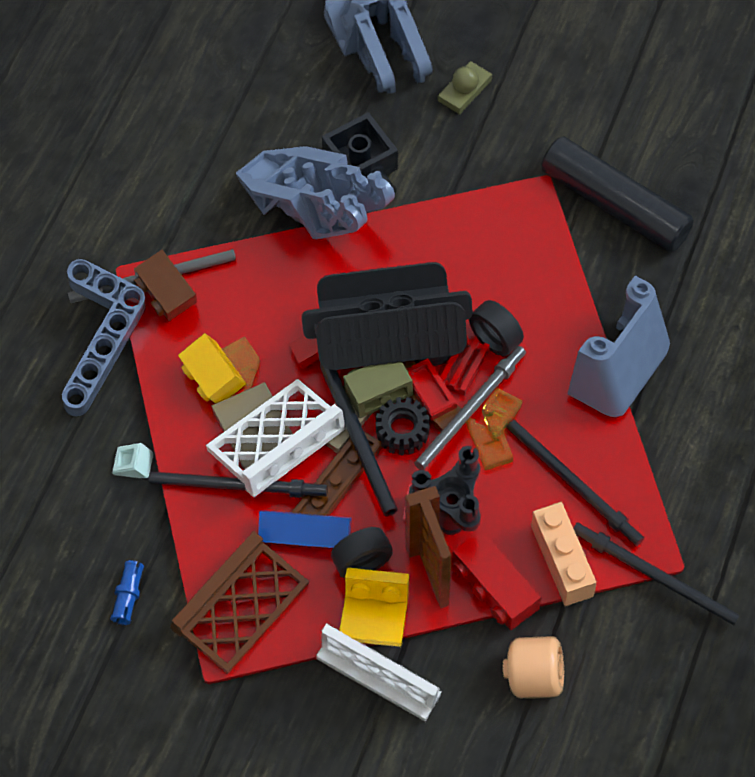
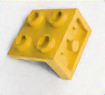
(375, 606)

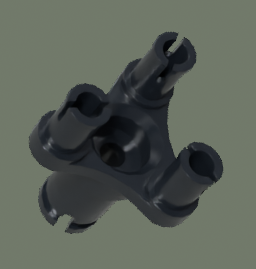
(456, 492)

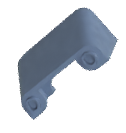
(613, 374)

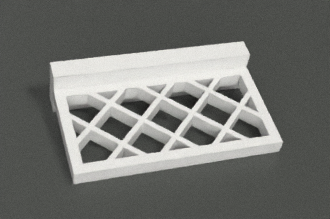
(290, 449)
(377, 673)

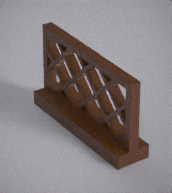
(426, 539)
(219, 585)

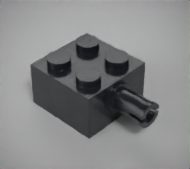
(364, 146)

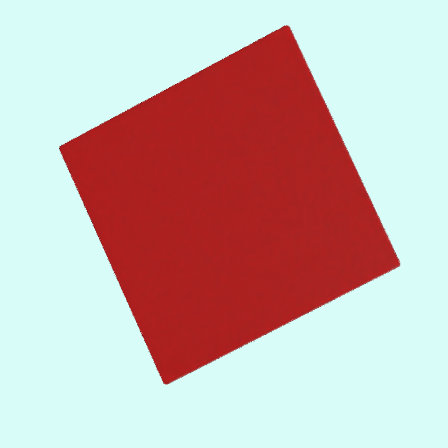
(499, 247)

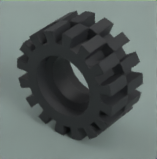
(402, 441)

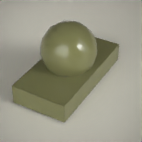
(464, 87)

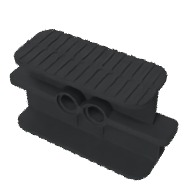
(387, 316)

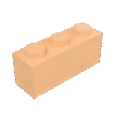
(563, 554)

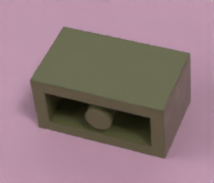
(377, 384)

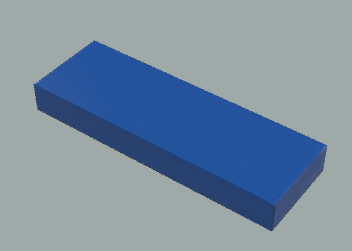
(303, 528)

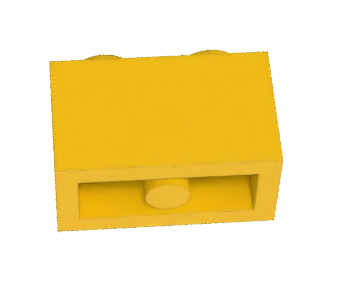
(211, 370)

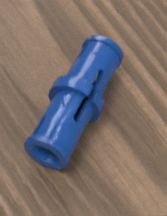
(127, 592)

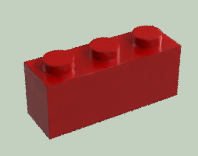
(495, 580)

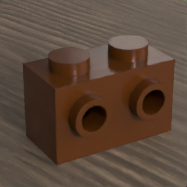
(164, 285)

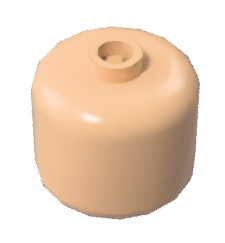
(535, 667)

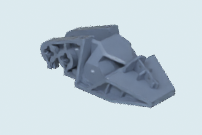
(355, 33)
(315, 189)

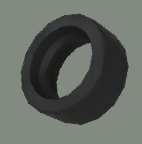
(496, 327)
(362, 550)

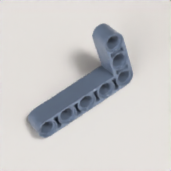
(105, 335)

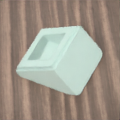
(133, 461)

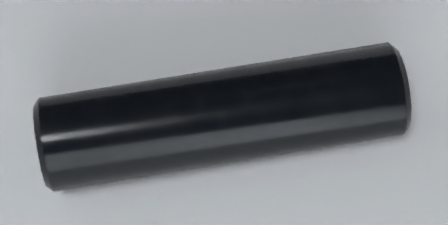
(617, 194)

